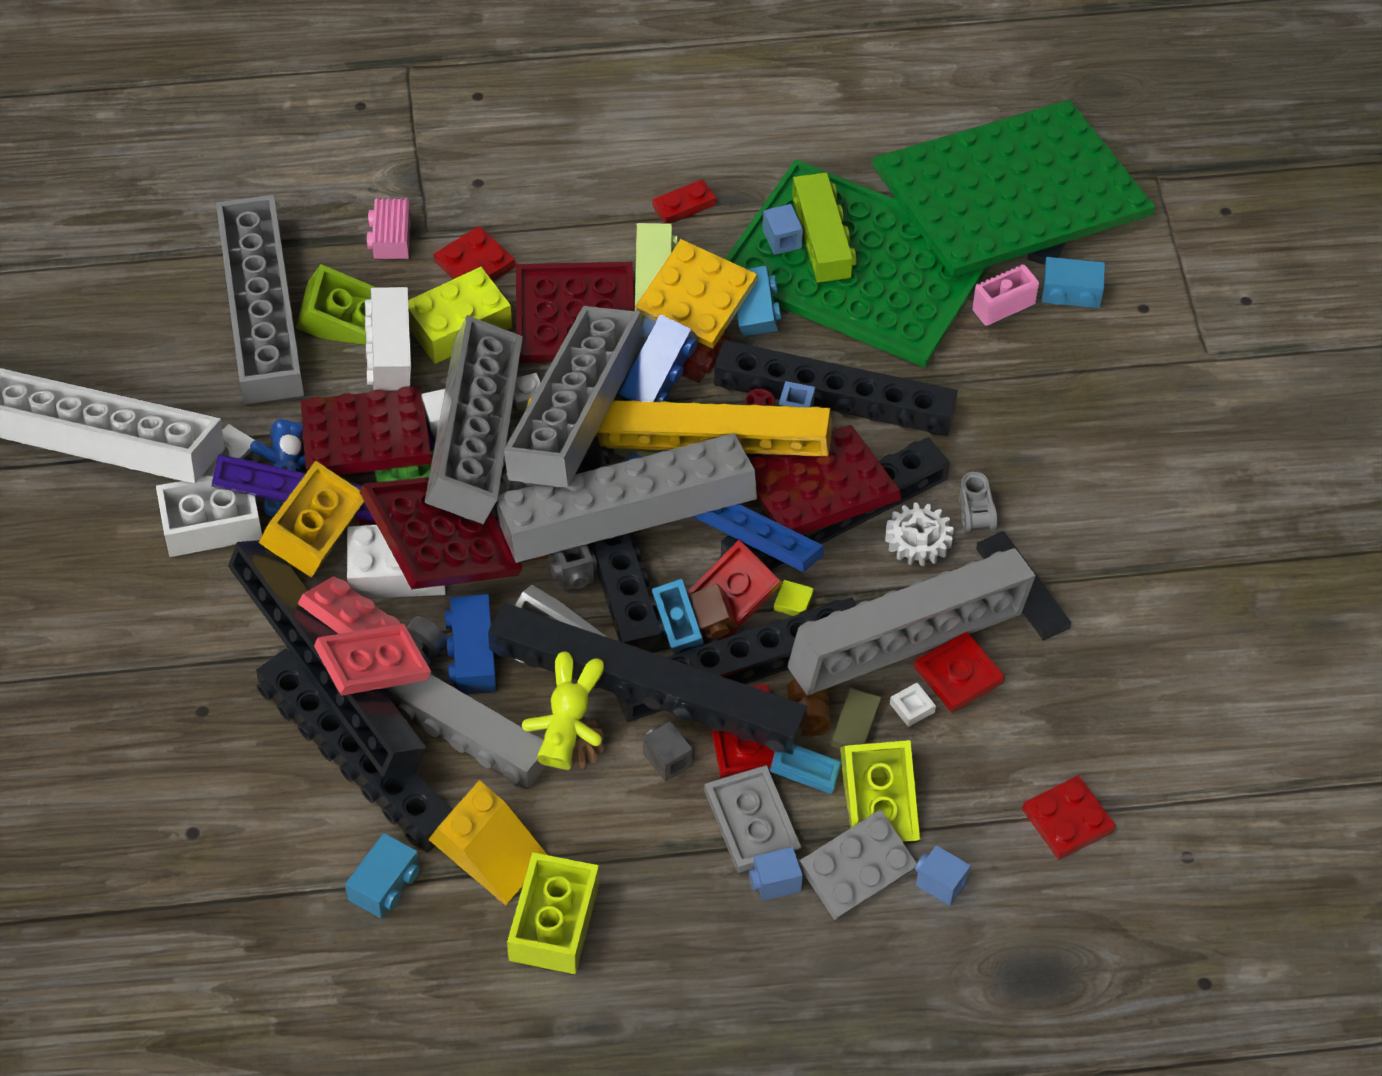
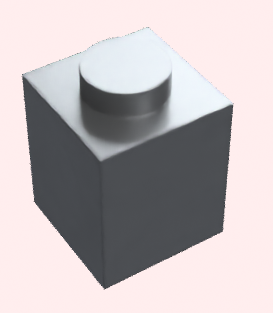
(667, 751)

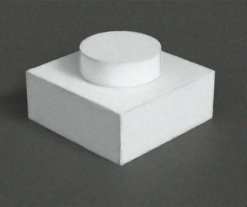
(524, 389)
(912, 704)

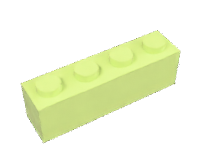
(653, 248)

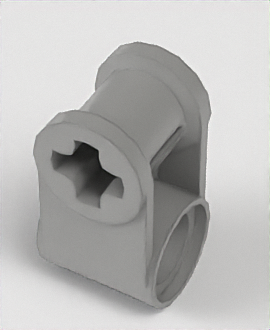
(976, 507)

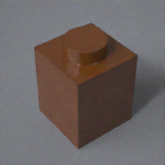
(713, 611)

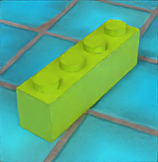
(823, 227)

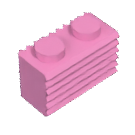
(390, 228)
(1005, 295)

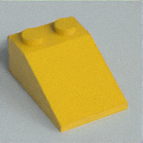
(312, 519)
(487, 842)

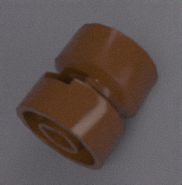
(818, 711)

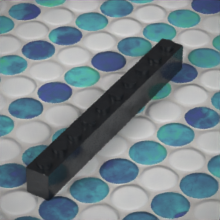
(651, 679)
(366, 714)

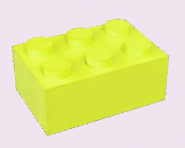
(441, 311)
(553, 913)

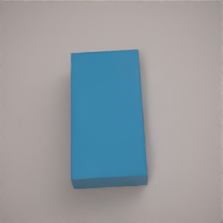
(807, 768)

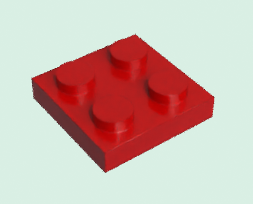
(474, 251)
(959, 672)
(1068, 817)

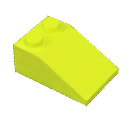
(883, 779)

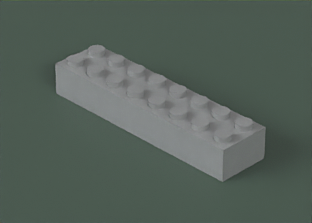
(259, 300)
(574, 397)
(474, 420)
(626, 497)
(909, 620)

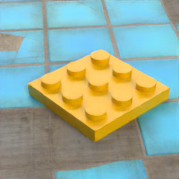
(697, 291)

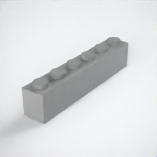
(470, 728)

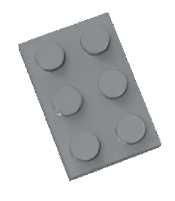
(750, 816)
(857, 864)

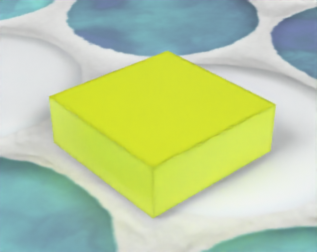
(793, 598)

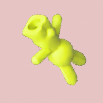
(568, 706)

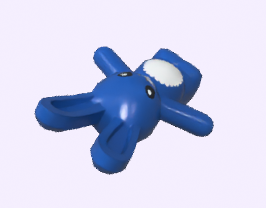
(285, 453)

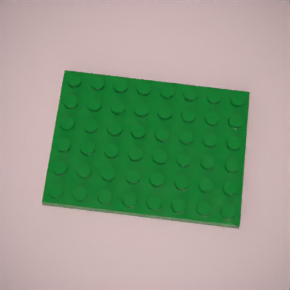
(1012, 187)
(896, 291)

